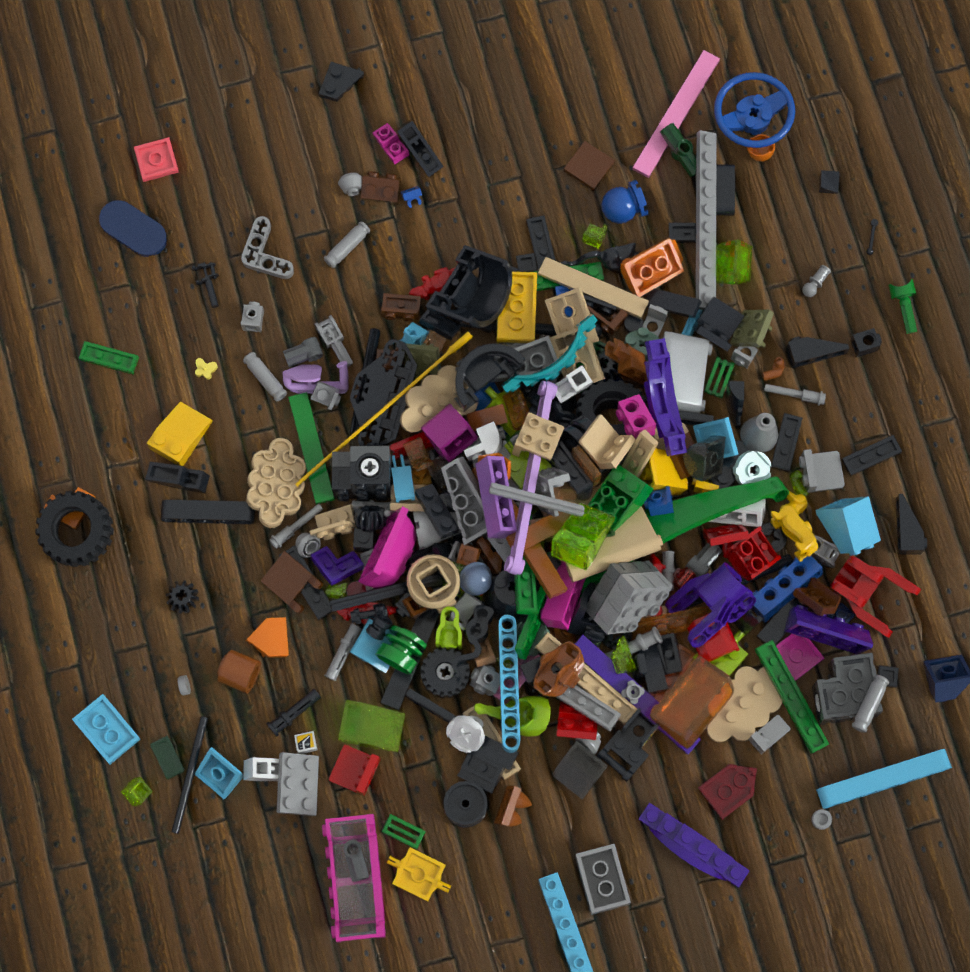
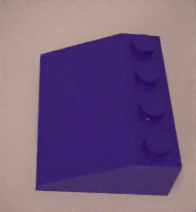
(828, 631)

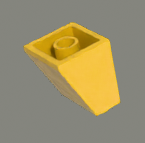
(661, 473)

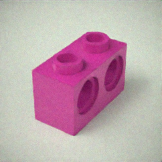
(639, 416)

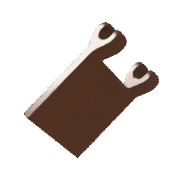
(288, 579)

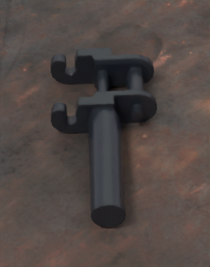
(208, 283)

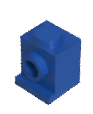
(660, 502)

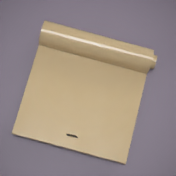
(631, 541)

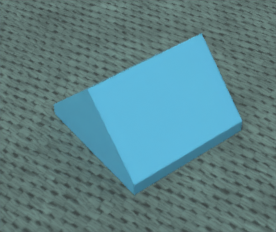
(218, 773)

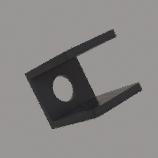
(637, 720)

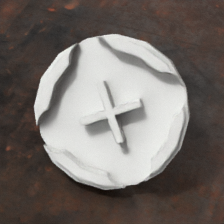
(466, 733)

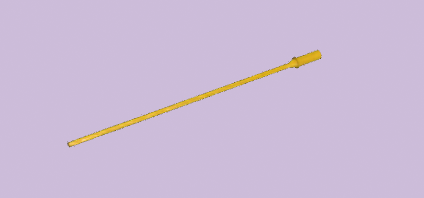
(452, 349)

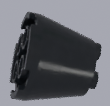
(502, 599)

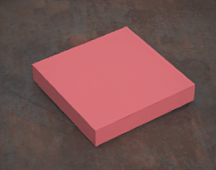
(156, 159)

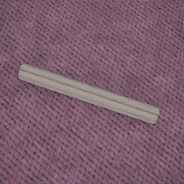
(536, 499)

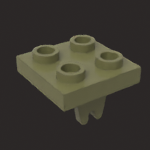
(752, 328)
(424, 357)

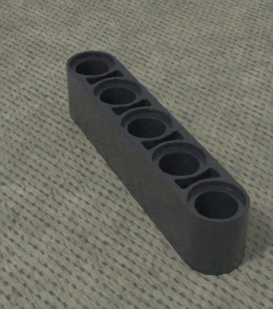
(207, 512)

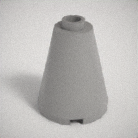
(760, 433)
(425, 530)

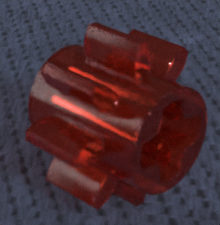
(682, 576)

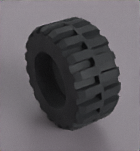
(606, 396)
(49, 525)

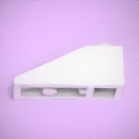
(748, 516)
(261, 769)

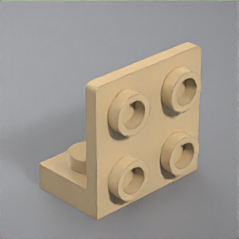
(538, 437)
(605, 444)
(334, 522)

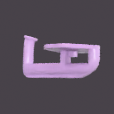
(312, 375)

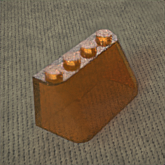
(693, 701)

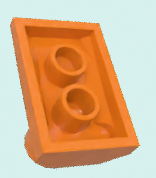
(652, 267)

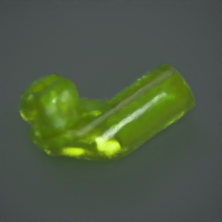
(796, 484)

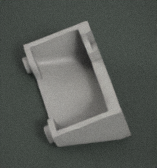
(688, 369)

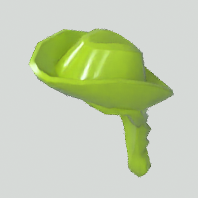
(533, 714)

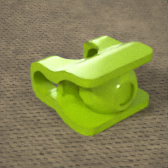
(449, 633)

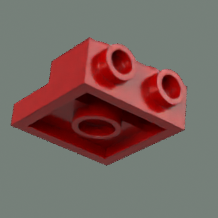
(574, 724)

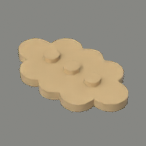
(430, 398)
(274, 481)
(748, 707)

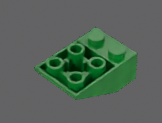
(620, 495)

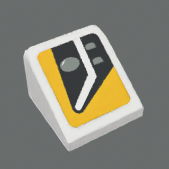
(305, 742)

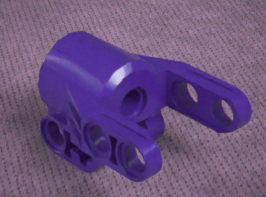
(722, 594)

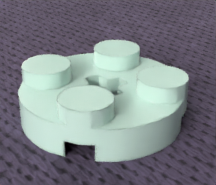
(745, 461)

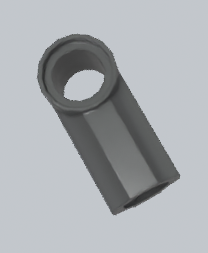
(308, 350)
(701, 563)
(356, 862)

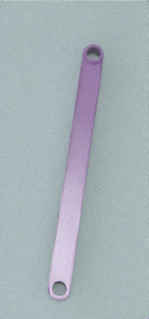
(514, 562)

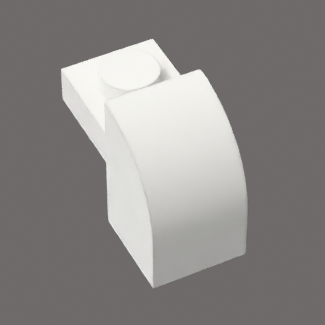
(573, 384)
(490, 442)

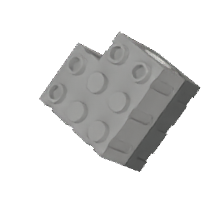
(627, 595)

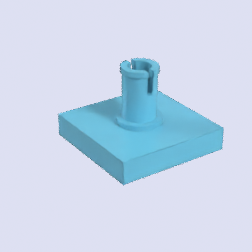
(717, 428)

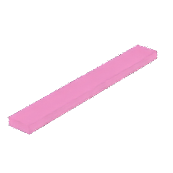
(676, 112)

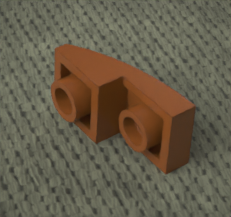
(486, 416)

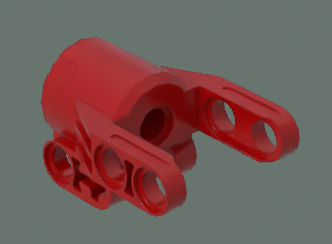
(858, 582)

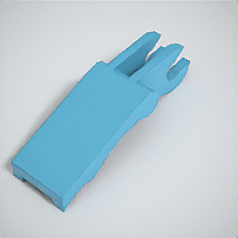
(402, 481)

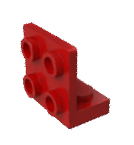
(354, 769)

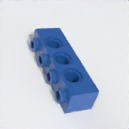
(768, 608)

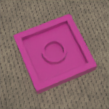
(799, 655)

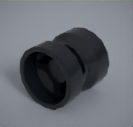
(379, 626)

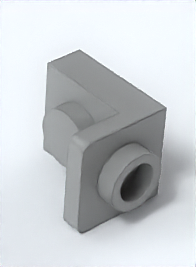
(326, 395)

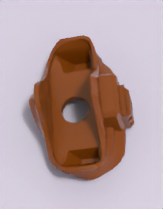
(572, 663)

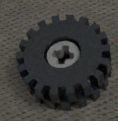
(432, 677)

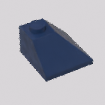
(947, 677)

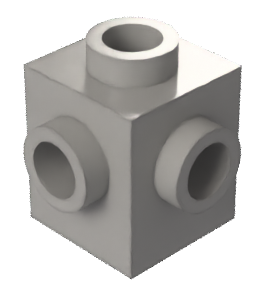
(485, 680)

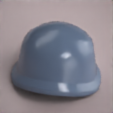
(475, 578)

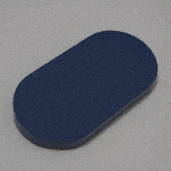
(132, 228)

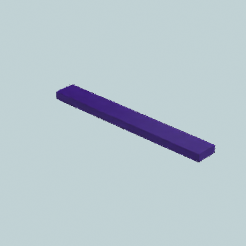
(604, 667)

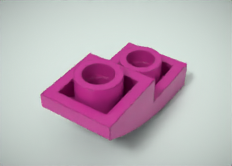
(390, 143)

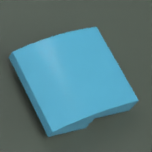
(366, 647)

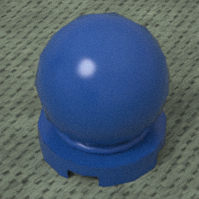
(622, 203)

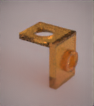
(417, 454)

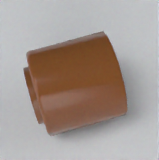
(238, 671)

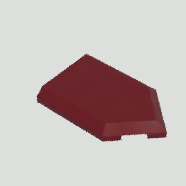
(729, 788)

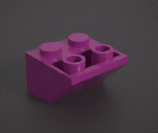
(449, 433)

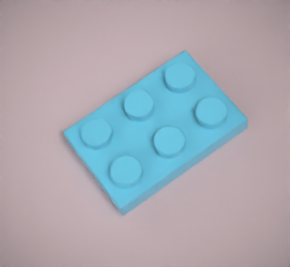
(106, 729)

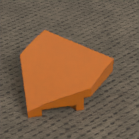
(271, 638)

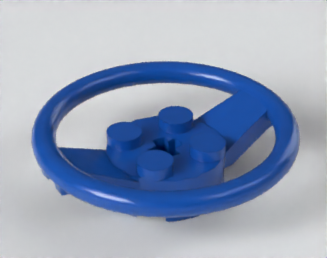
(763, 107)

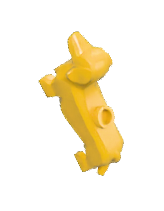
(794, 526)

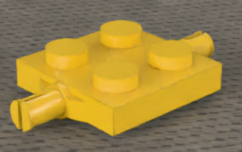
(419, 874)

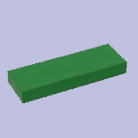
(108, 357)

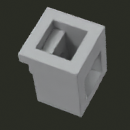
(255, 322)

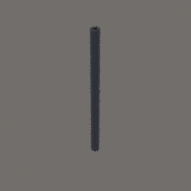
(189, 775)

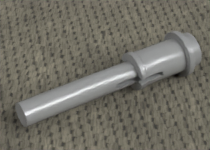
(805, 395)
(288, 531)

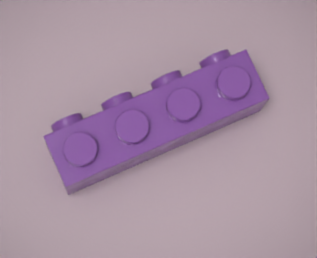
(497, 509)

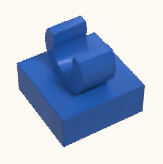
(410, 194)

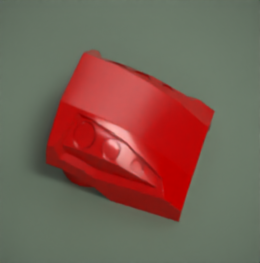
(752, 555)
(718, 645)

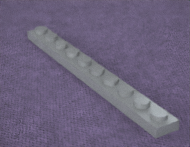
(705, 217)

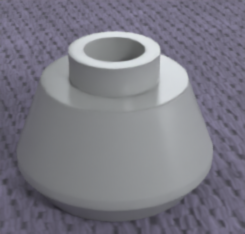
(351, 183)
(307, 544)
(591, 745)

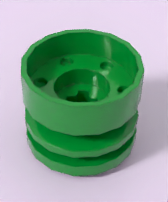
(403, 645)

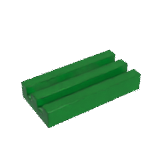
(724, 363)
(418, 839)

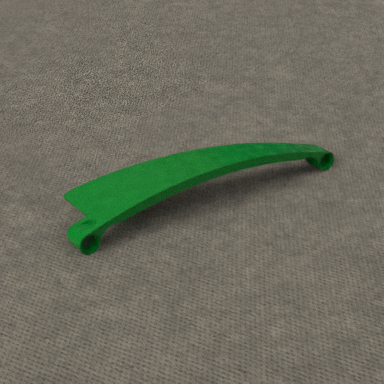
(706, 506)

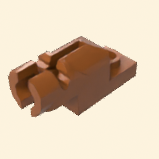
(629, 360)

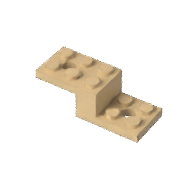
(566, 331)

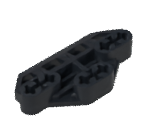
(381, 391)

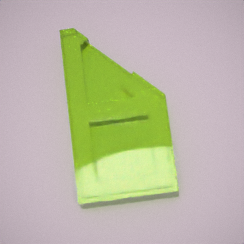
(622, 657)

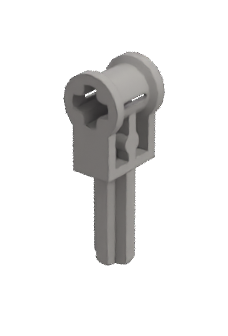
(332, 338)

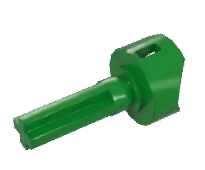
(903, 294)

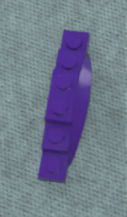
(662, 397)
(692, 846)

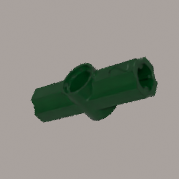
(676, 141)

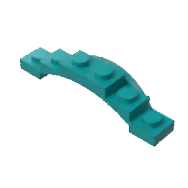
(565, 360)

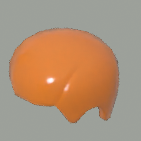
(763, 153)

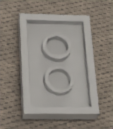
(297, 784)

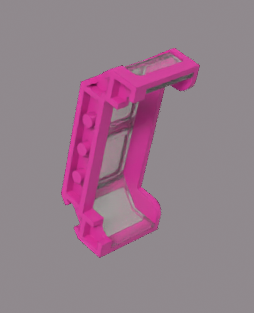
(357, 904)

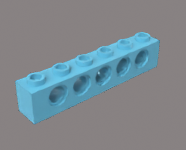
(565, 923)

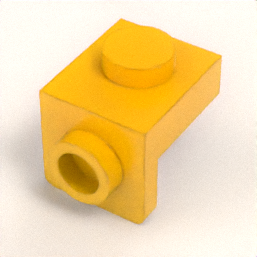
(702, 486)

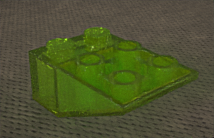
(582, 537)
(371, 726)

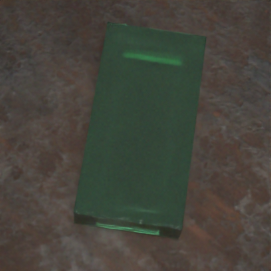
(167, 757)

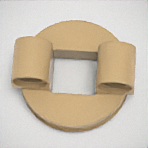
(425, 567)

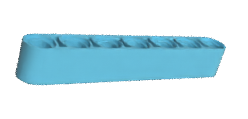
(509, 693)
(883, 778)

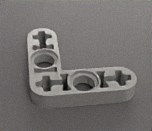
(260, 258)

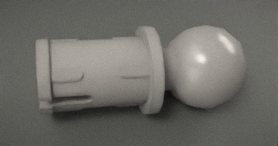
(810, 289)

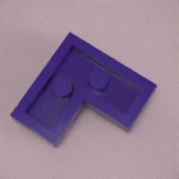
(336, 569)

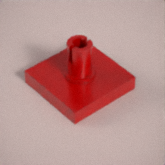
(725, 535)

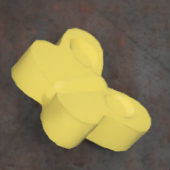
(205, 369)

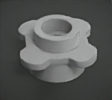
(636, 688)

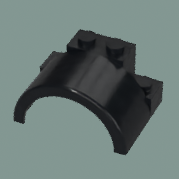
(473, 298)
(480, 368)

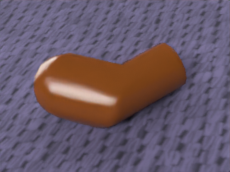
(776, 370)

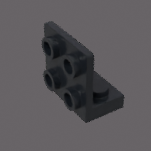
(718, 323)

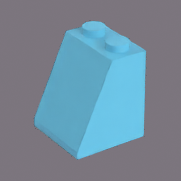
(850, 524)

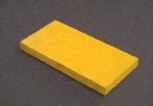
(518, 317)

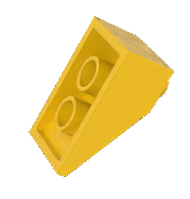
(179, 434)

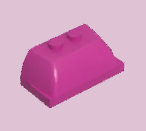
(390, 551)

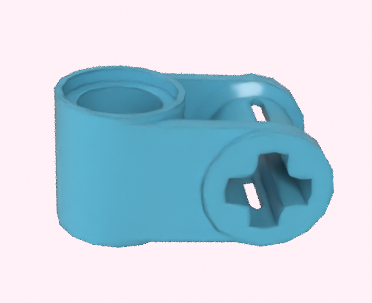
(414, 334)

